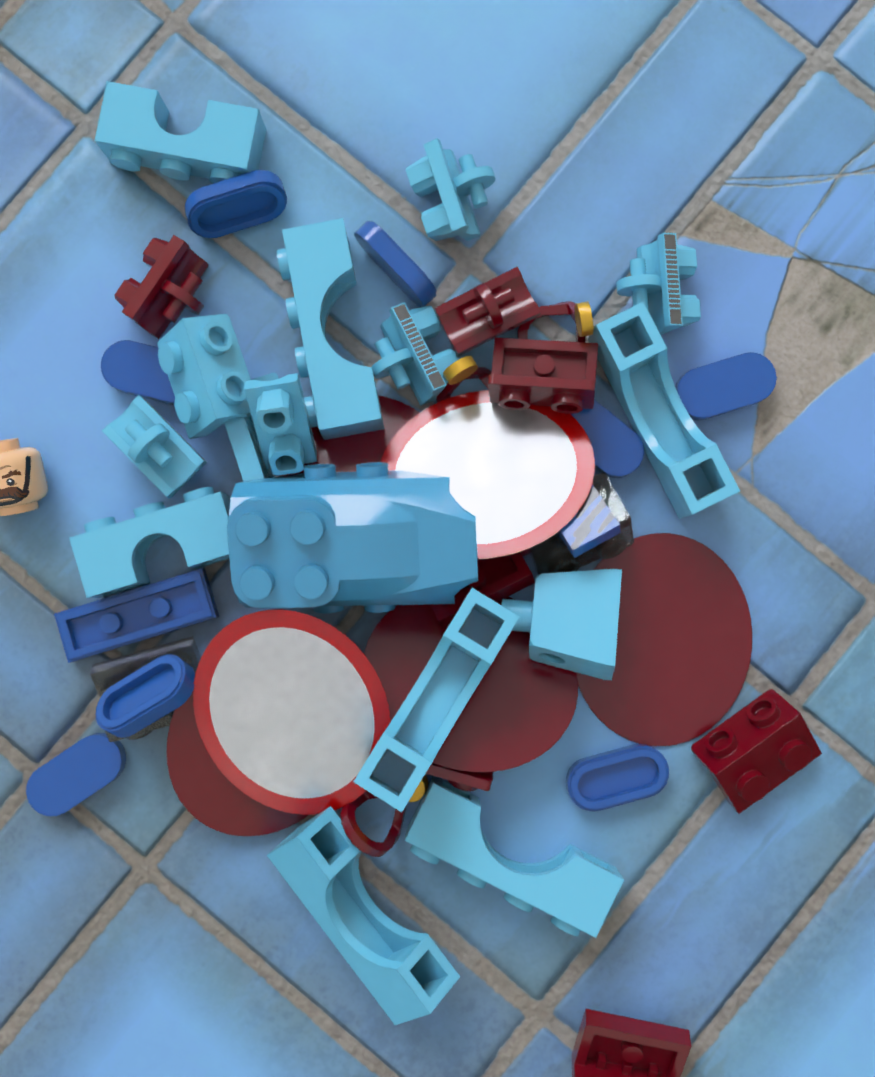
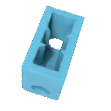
(573, 620)

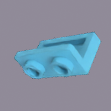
(205, 372)

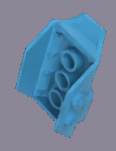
(349, 540)

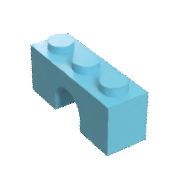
(135, 135)
(115, 553)

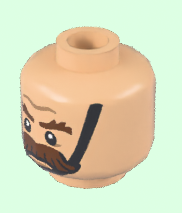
(21, 478)

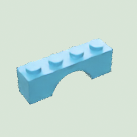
(320, 272)
(640, 375)
(436, 700)
(568, 886)
(395, 964)

